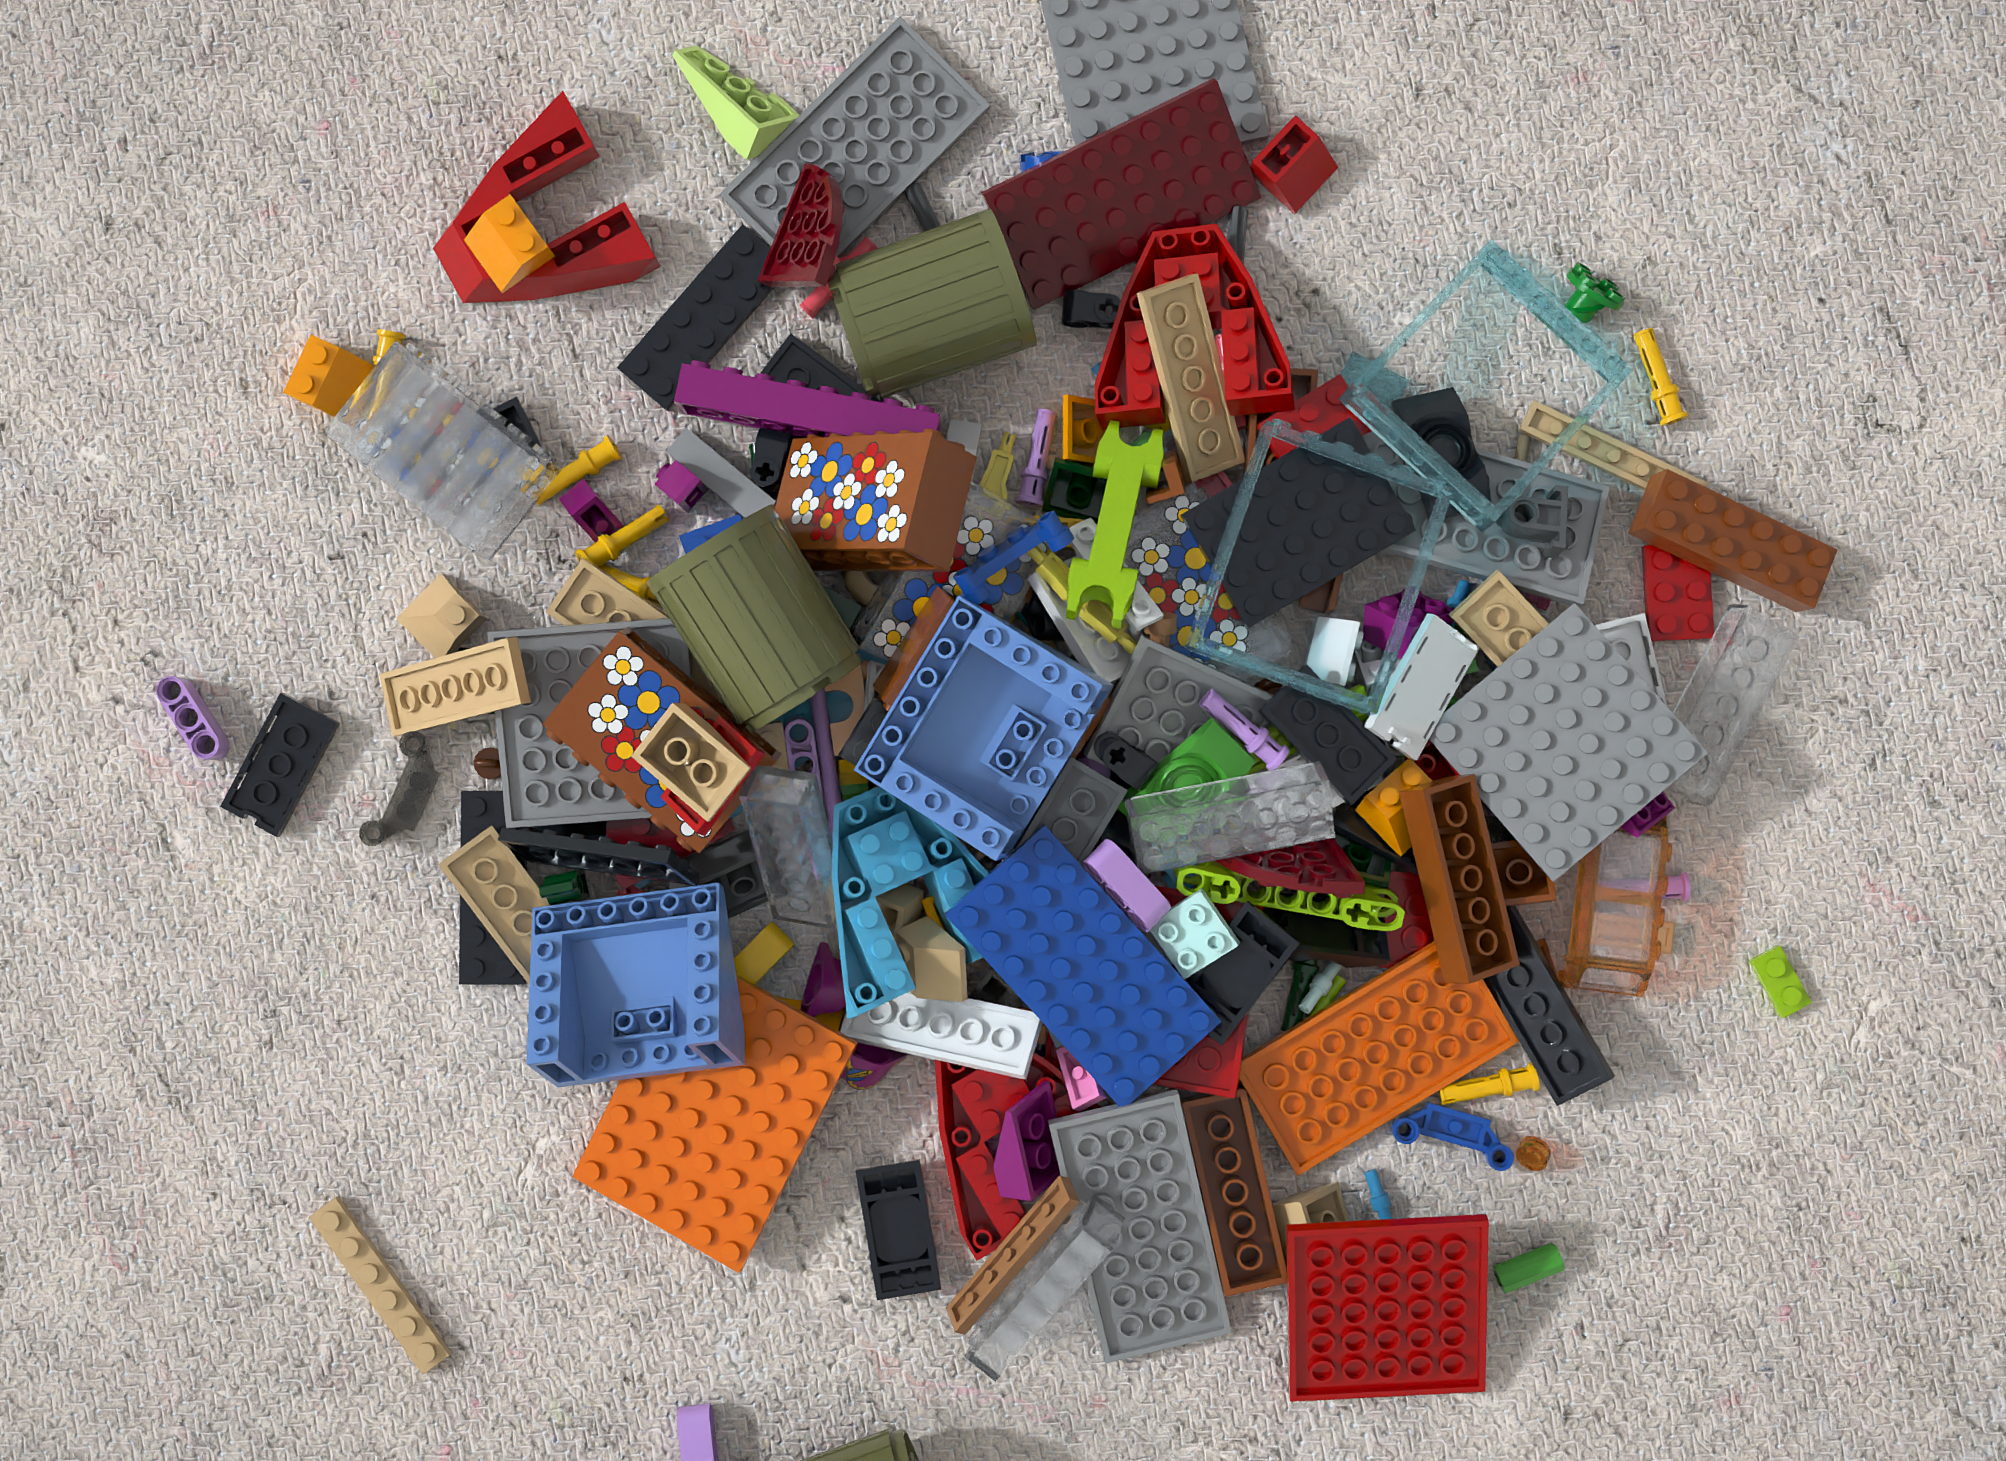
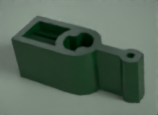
(565, 887)

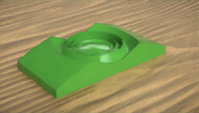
(1202, 758)

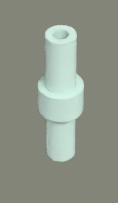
(1319, 987)

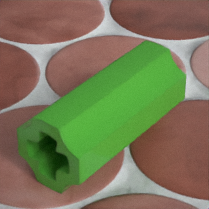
(1528, 1268)

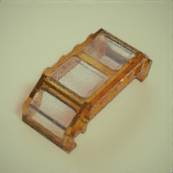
(1618, 913)

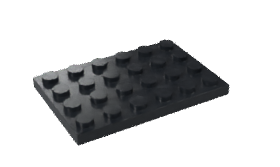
(1300, 527)

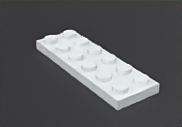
(952, 1031)

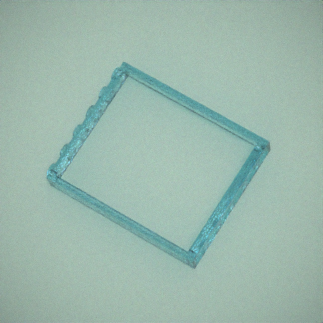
(1420, 454)
(1370, 463)

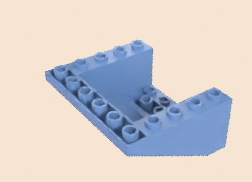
(983, 728)
(633, 987)

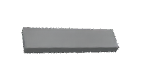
(718, 474)

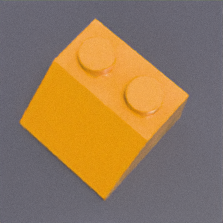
(507, 244)
(326, 376)
(1384, 808)

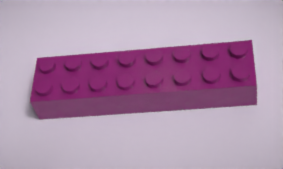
(791, 406)

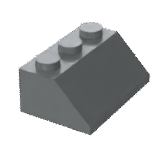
(735, 868)

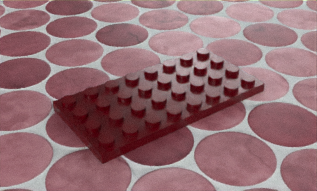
(1108, 194)

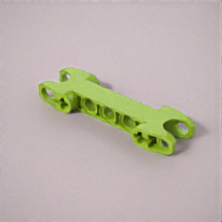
(1104, 574)
(1227, 886)

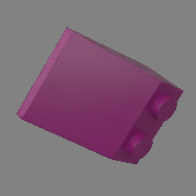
(1025, 1151)

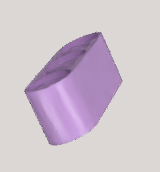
(178, 711)
(802, 747)
(1126, 885)
(697, 1433)

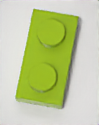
(1780, 981)

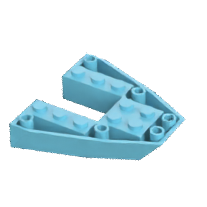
(875, 850)

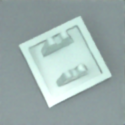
(1194, 934)

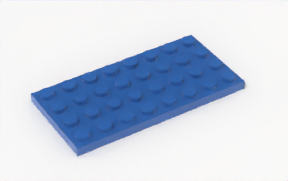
(1082, 967)

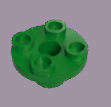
(1591, 294)

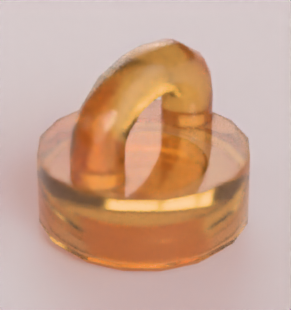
(1533, 1153)

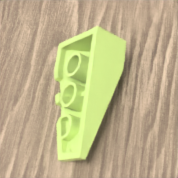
(740, 111)

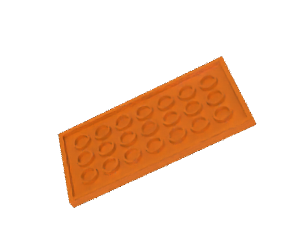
(1371, 1057)

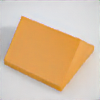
(1080, 430)

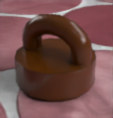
(488, 763)

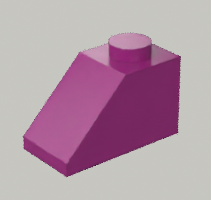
(680, 485)
(590, 511)

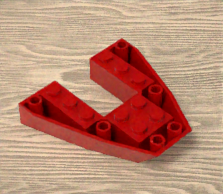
(590, 257)
(1253, 357)
(969, 1114)

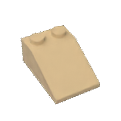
(692, 760)

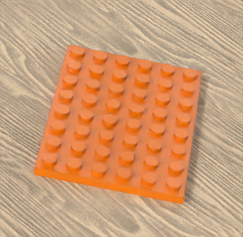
(719, 1144)

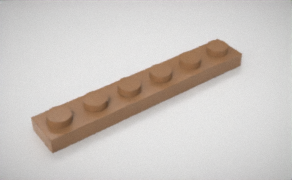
(1012, 1254)

